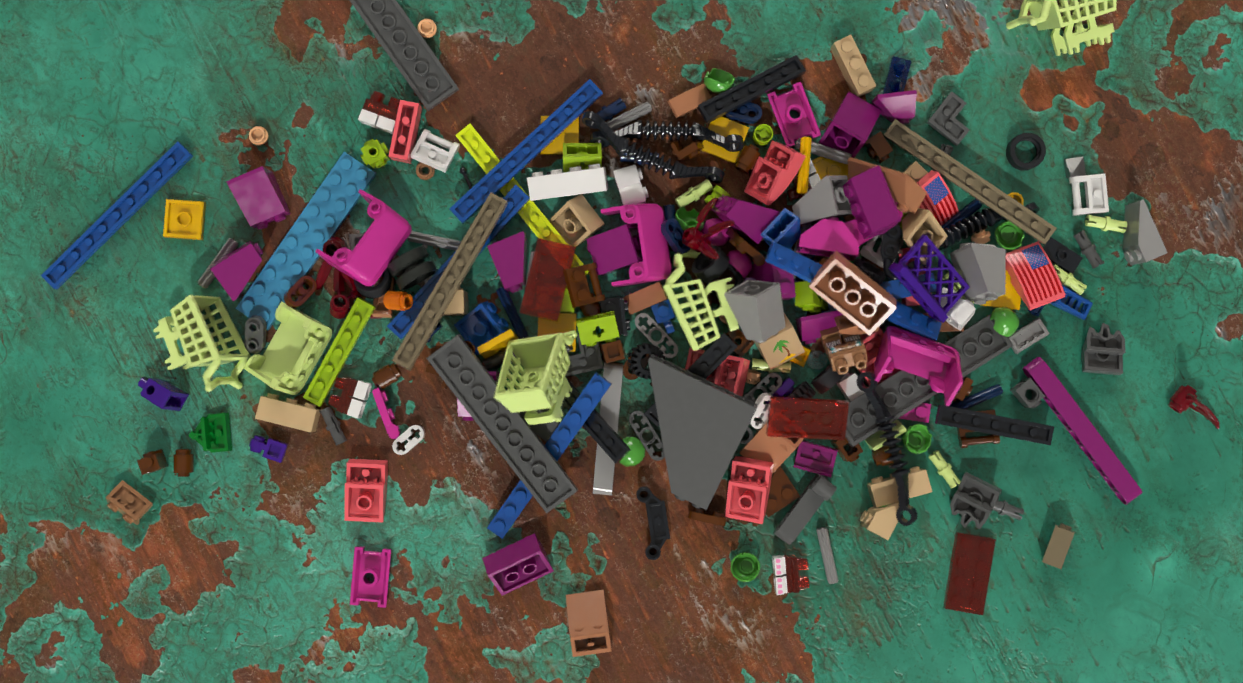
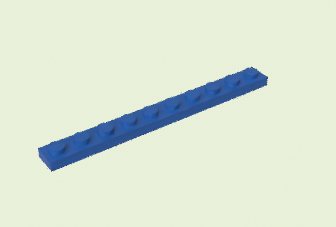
(526, 151)
(117, 215)
(807, 269)
(404, 320)
(556, 445)

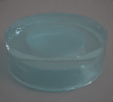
(817, 360)

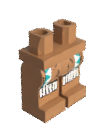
(843, 355)

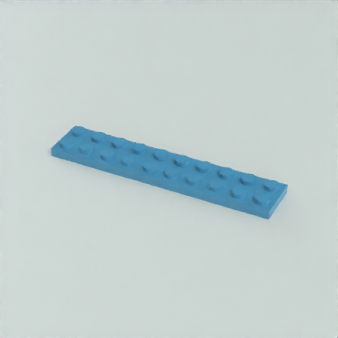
(311, 230)

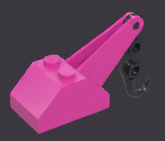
(835, 235)

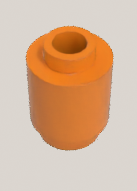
(397, 300)

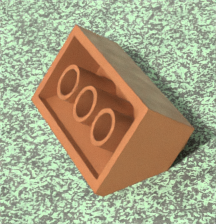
(903, 188)
(853, 293)

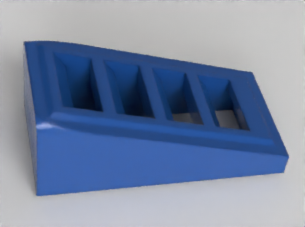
(1067, 307)

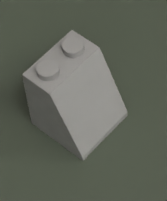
(823, 201)
(983, 270)
(757, 309)

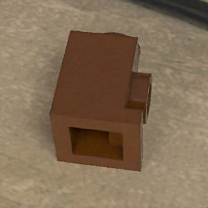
(878, 147)
(745, 344)
(851, 454)
(152, 462)

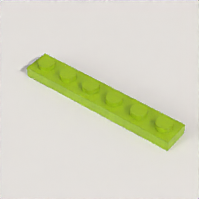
(339, 352)

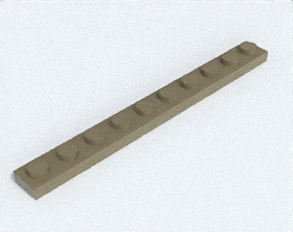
(970, 182)
(450, 281)

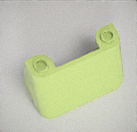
(291, 351)

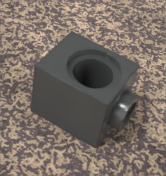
(1020, 389)

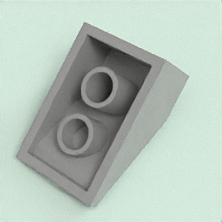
(1141, 236)

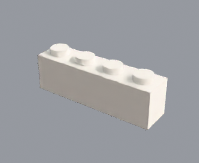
(567, 183)

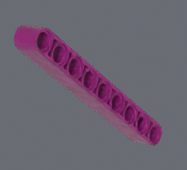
(1082, 431)

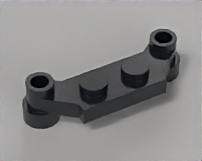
(657, 522)

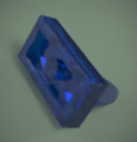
(897, 75)

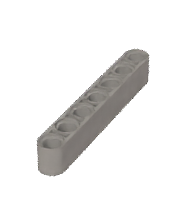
(610, 413)

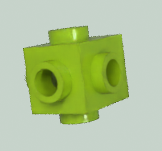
(381, 156)

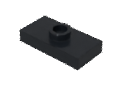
(1062, 256)

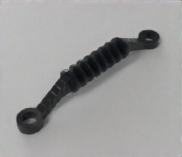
(696, 131)
(622, 146)
(969, 226)
(901, 473)

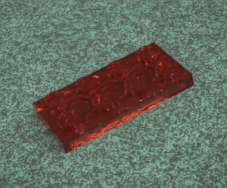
(546, 280)
(807, 418)
(969, 573)

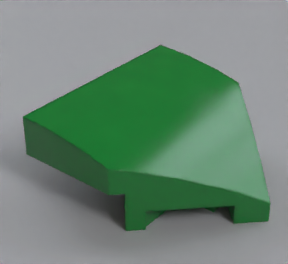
(214, 433)

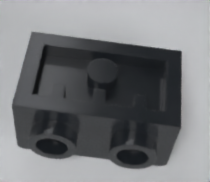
(619, 307)

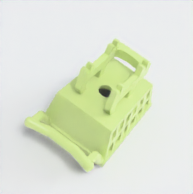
(1047, 15)
(724, 309)
(198, 341)
(542, 379)

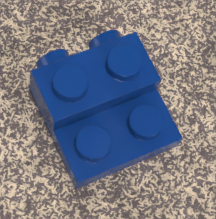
(481, 325)

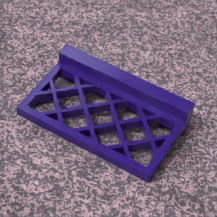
(917, 288)

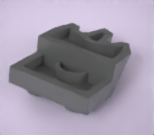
(1103, 351)
(974, 500)

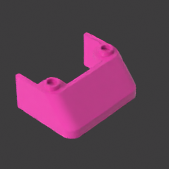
(654, 246)
(375, 247)
(922, 358)

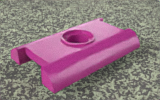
(790, 127)
(370, 562)

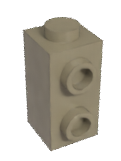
(1058, 545)

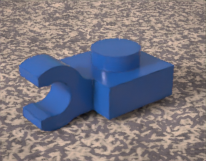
(663, 314)

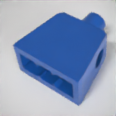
(783, 229)

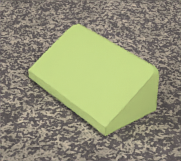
(875, 442)

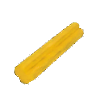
(803, 173)

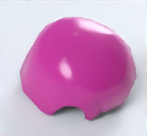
(719, 238)
(740, 262)

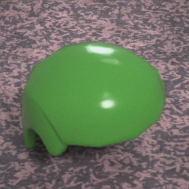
(718, 80)
(688, 218)
(1008, 235)
(1005, 321)
(917, 438)
(636, 454)
(745, 567)

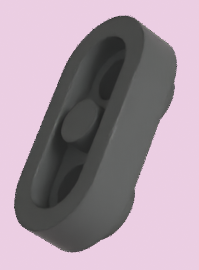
(257, 335)

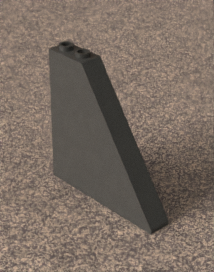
(697, 428)

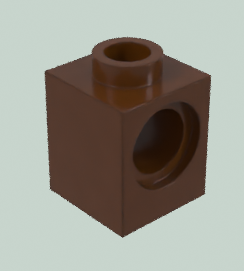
(611, 351)

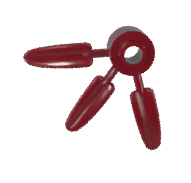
(699, 241)
(325, 268)
(339, 303)
(1183, 399)

